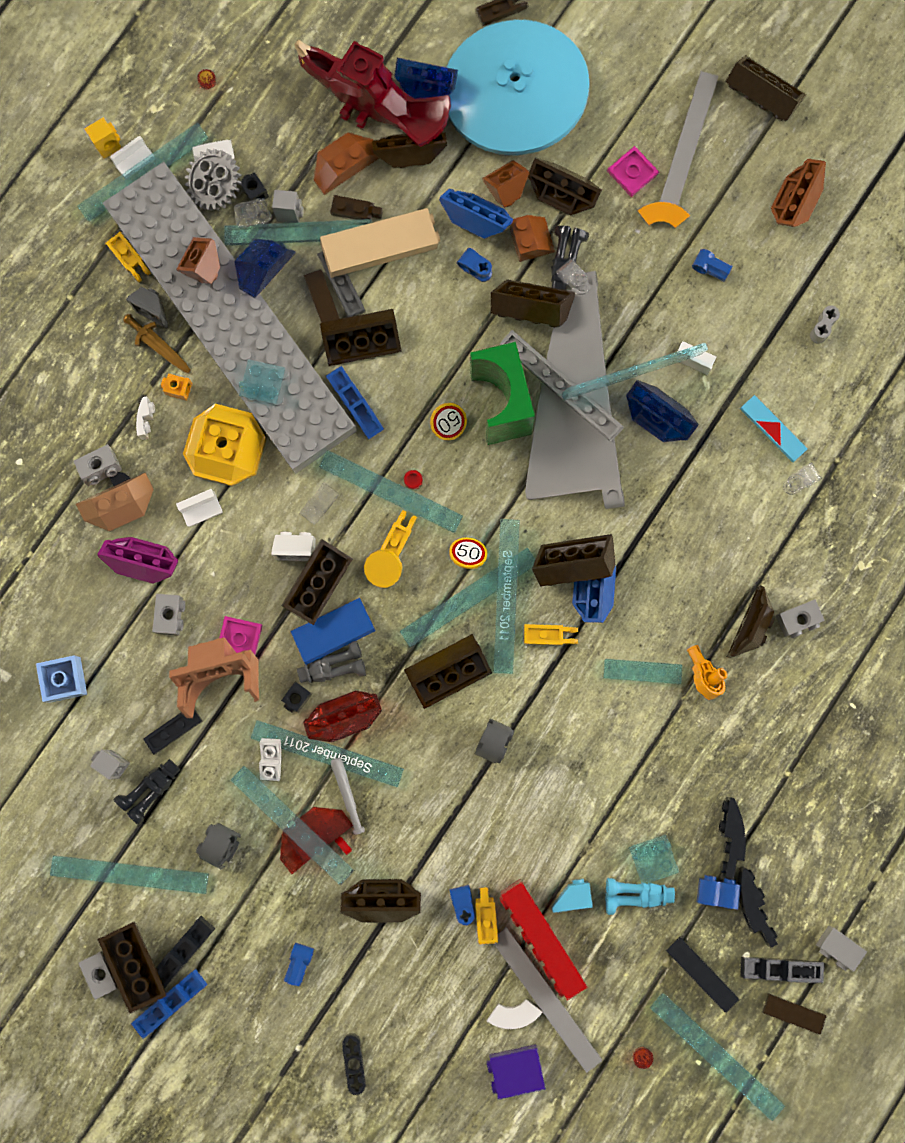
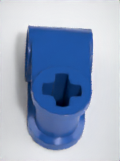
(473, 262)
(461, 901)

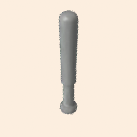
(344, 786)

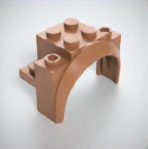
(208, 663)

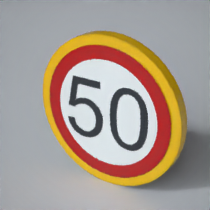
(448, 421)
(468, 553)

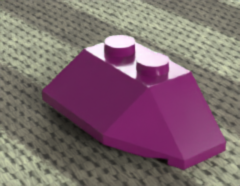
(138, 559)

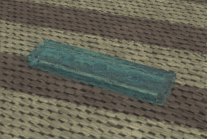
(642, 671)

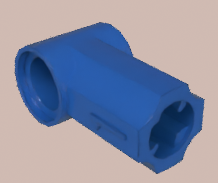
(707, 263)
(300, 959)

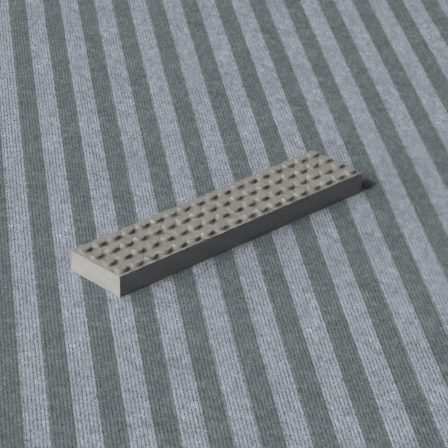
(229, 323)

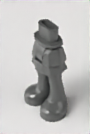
(321, 669)

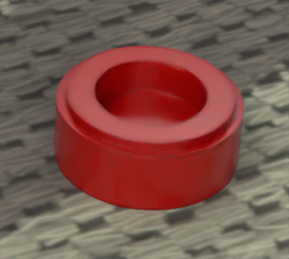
(413, 479)
(343, 845)

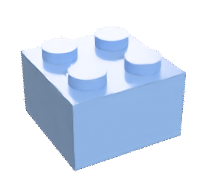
(61, 679)

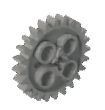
(212, 179)

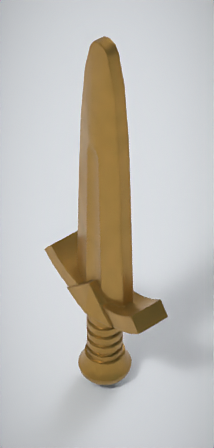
(149, 337)

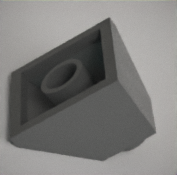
(148, 305)

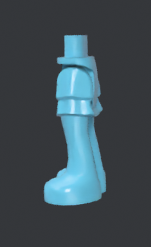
(649, 895)

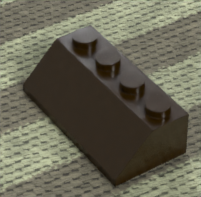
(765, 88)
(531, 303)
(360, 337)
(575, 560)
(317, 582)
(448, 671)
(132, 967)

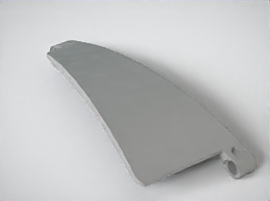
(565, 448)

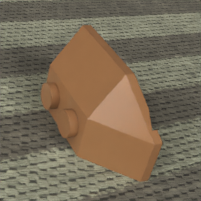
(118, 504)

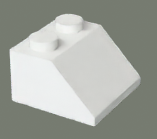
(293, 547)

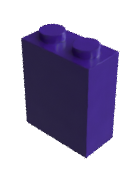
(516, 1072)

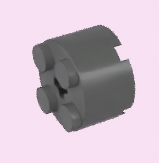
(493, 741)
(218, 845)

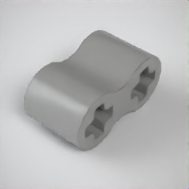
(824, 324)

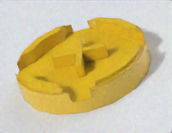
(383, 568)

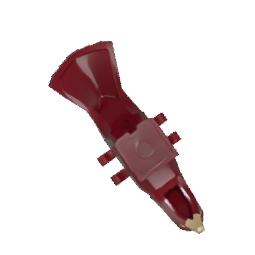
(368, 87)

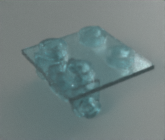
(262, 381)
(654, 859)

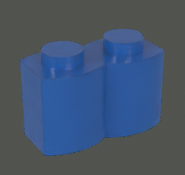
(718, 893)

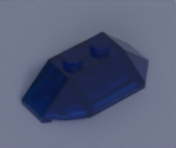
(424, 79)
(260, 264)
(659, 413)

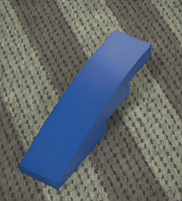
(354, 402)
(170, 1004)

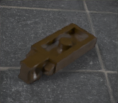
(354, 208)

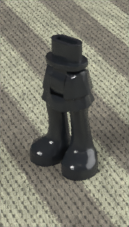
(563, 233)
(158, 781)

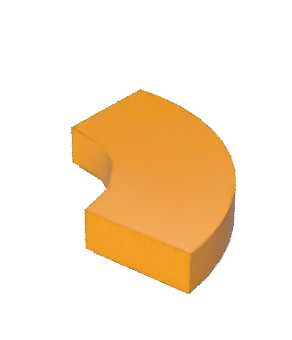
(663, 212)

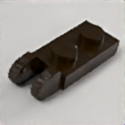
(498, 10)

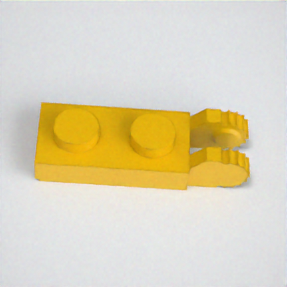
(127, 255)
(398, 534)
(548, 634)

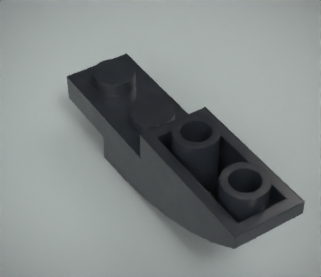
(732, 828)
(750, 900)

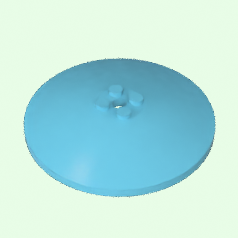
(519, 114)

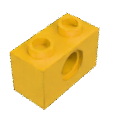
(104, 137)

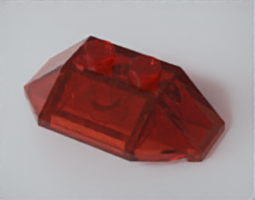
(342, 716)
(326, 823)

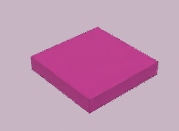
(633, 171)
(241, 634)

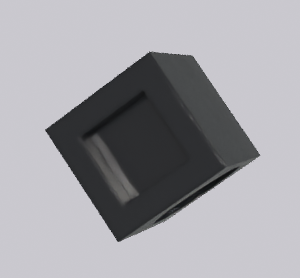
(253, 180)
(304, 694)

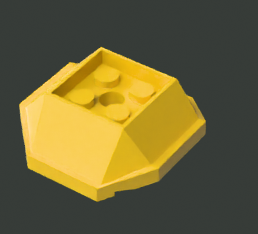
(235, 460)

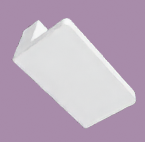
(130, 155)
(700, 363)
(200, 507)

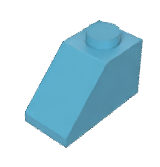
(574, 897)

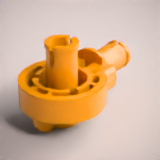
(706, 675)

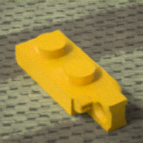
(486, 918)

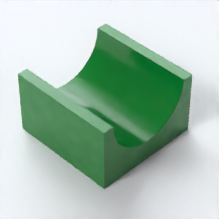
(504, 369)

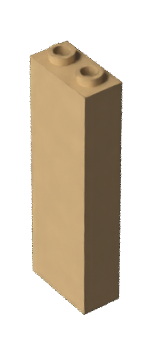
(379, 242)

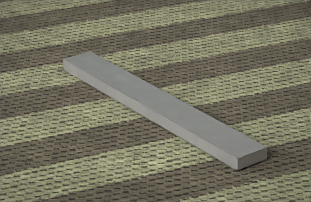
(689, 138)
(559, 382)
(547, 1000)

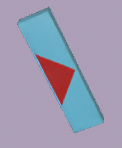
(773, 428)

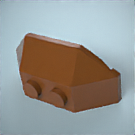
(342, 161)
(799, 193)

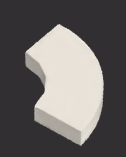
(515, 1016)

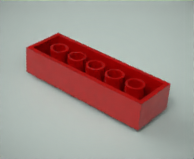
(545, 943)

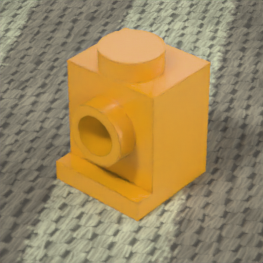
(181, 390)

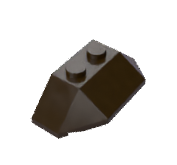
(402, 152)
(562, 187)
(754, 624)
(381, 901)

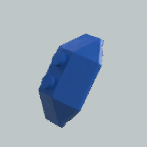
(475, 213)
(594, 598)

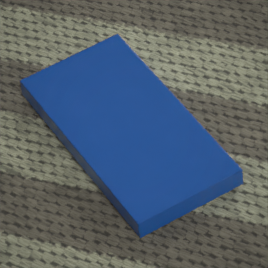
(333, 631)

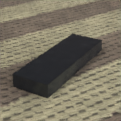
(171, 731)

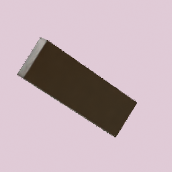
(321, 296)
(794, 1014)

